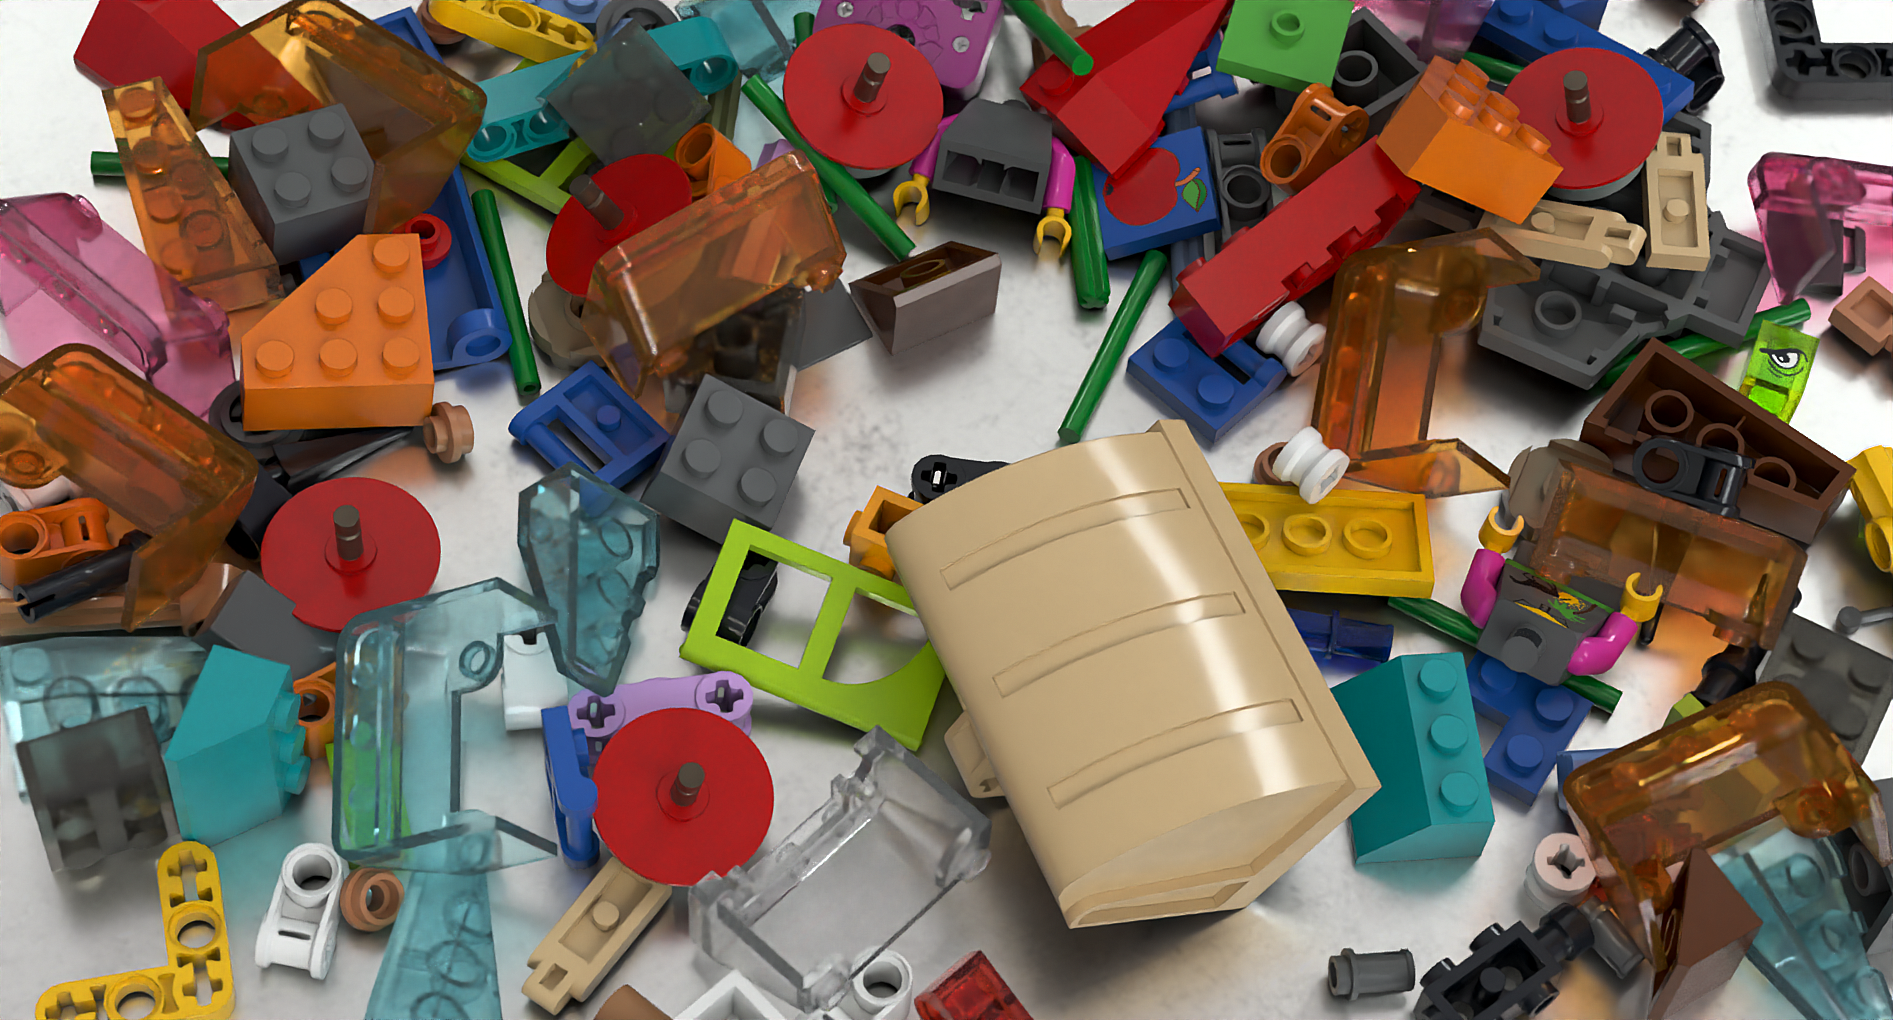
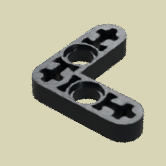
(1809, 53)

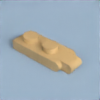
(1675, 205)
(1571, 234)
(592, 936)

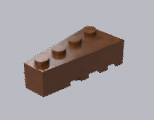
(1664, 393)

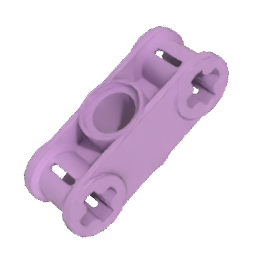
(658, 693)

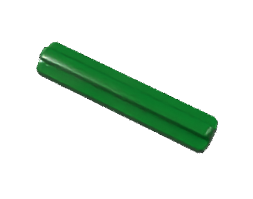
(1086, 240)

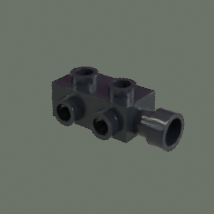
(1525, 957)

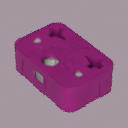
(937, 28)

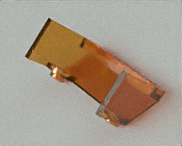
(323, 54)
(707, 265)
(1385, 352)
(134, 453)
(1704, 561)
(1711, 781)

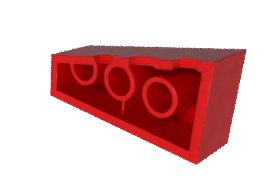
(1292, 248)

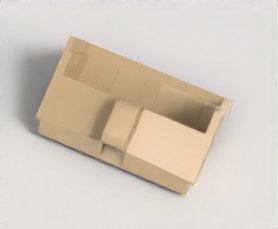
(1129, 678)

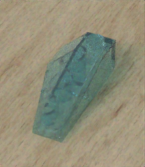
(590, 560)
(84, 679)
(1808, 931)
(439, 954)

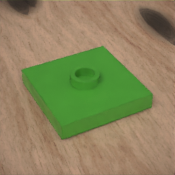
(1285, 41)

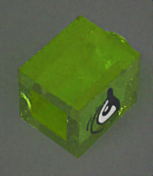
(1778, 368)

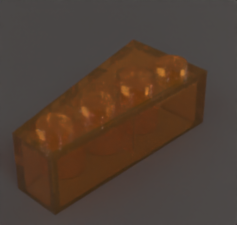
(185, 204)

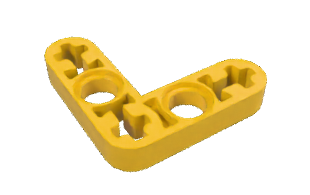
(514, 27)
(173, 984)

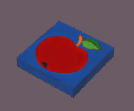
(1159, 197)

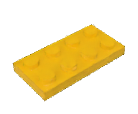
(1341, 543)

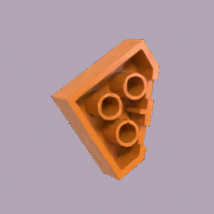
(1469, 142)
(344, 345)

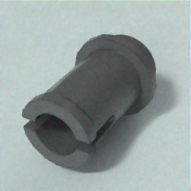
(1611, 937)
(1370, 972)

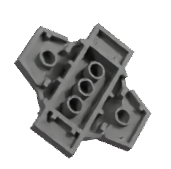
(1589, 318)

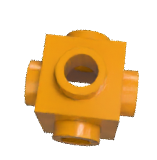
(868, 528)

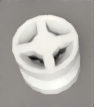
(1292, 338)
(1310, 465)
(1549, 884)

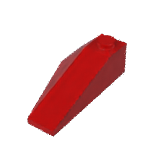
(151, 40)
(1135, 73)

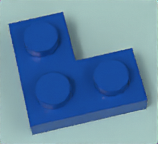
(1534, 721)

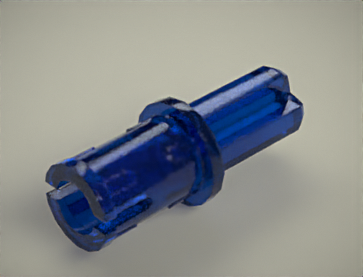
(1344, 635)

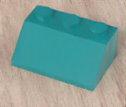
(236, 748)
(1427, 754)

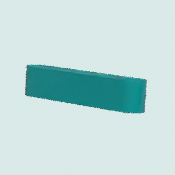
(519, 123)

